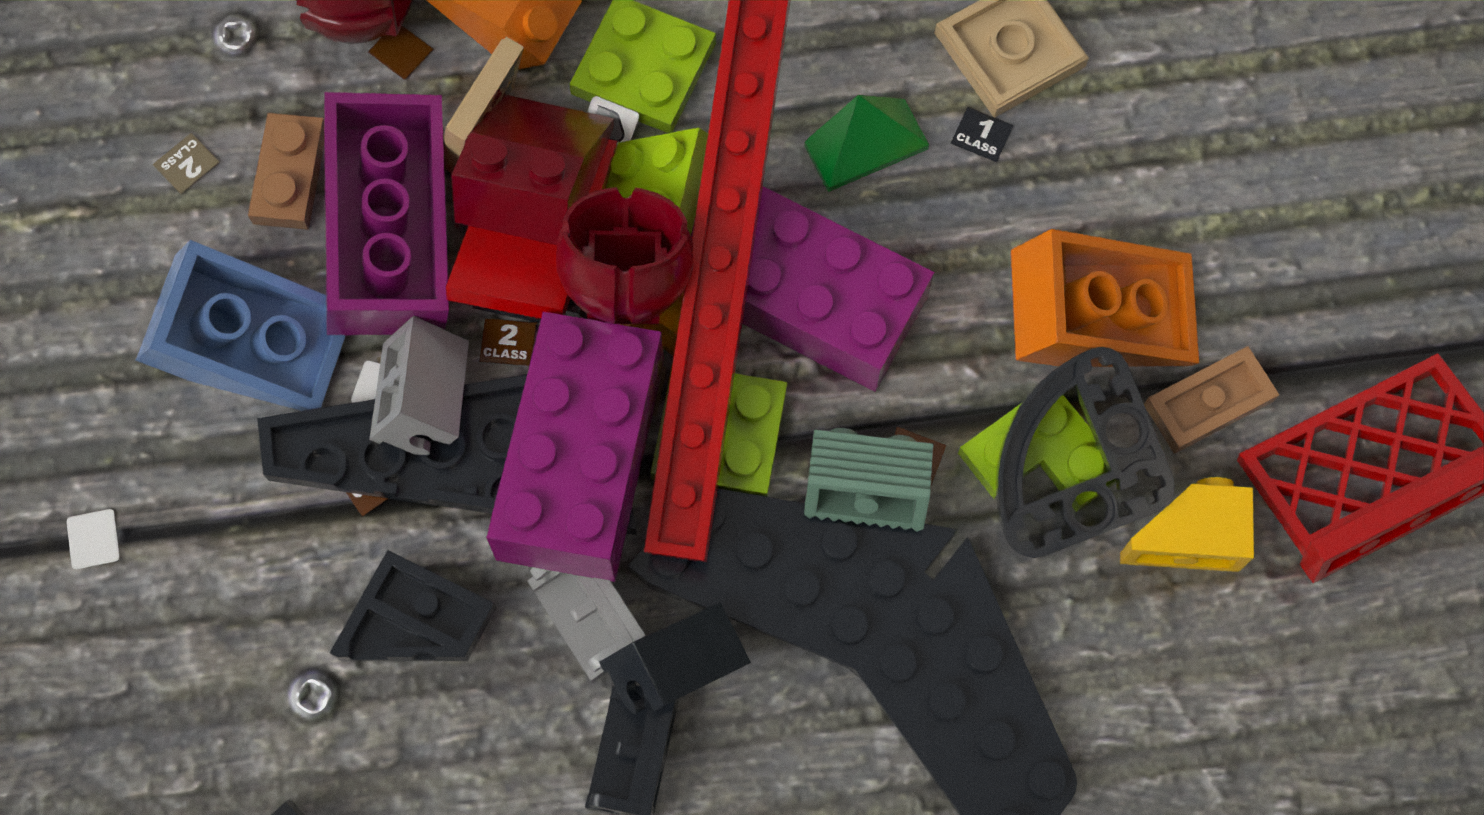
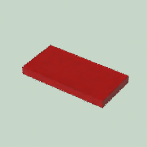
(511, 270)

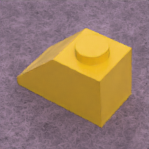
(1200, 529)

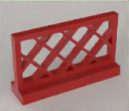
(1395, 513)

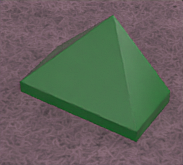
(864, 139)

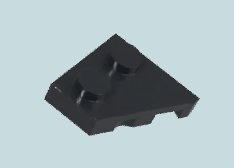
(412, 617)

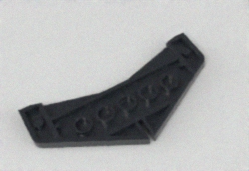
(920, 644)

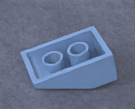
(241, 330)

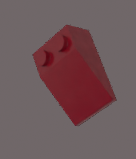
(527, 167)

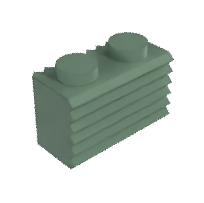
(869, 479)

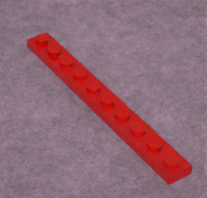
(719, 280)

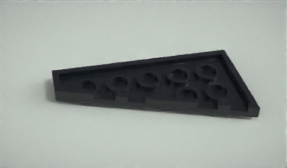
(334, 452)

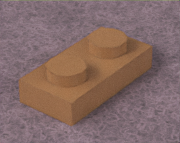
(287, 171)
(1211, 399)

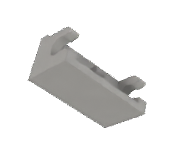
(419, 387)
(586, 615)

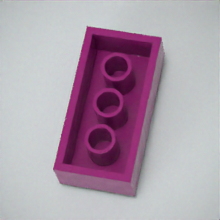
(384, 212)
(830, 291)
(577, 447)

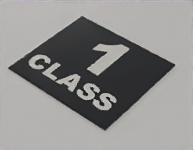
(982, 134)

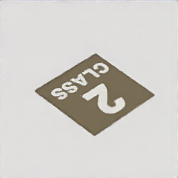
(186, 163)

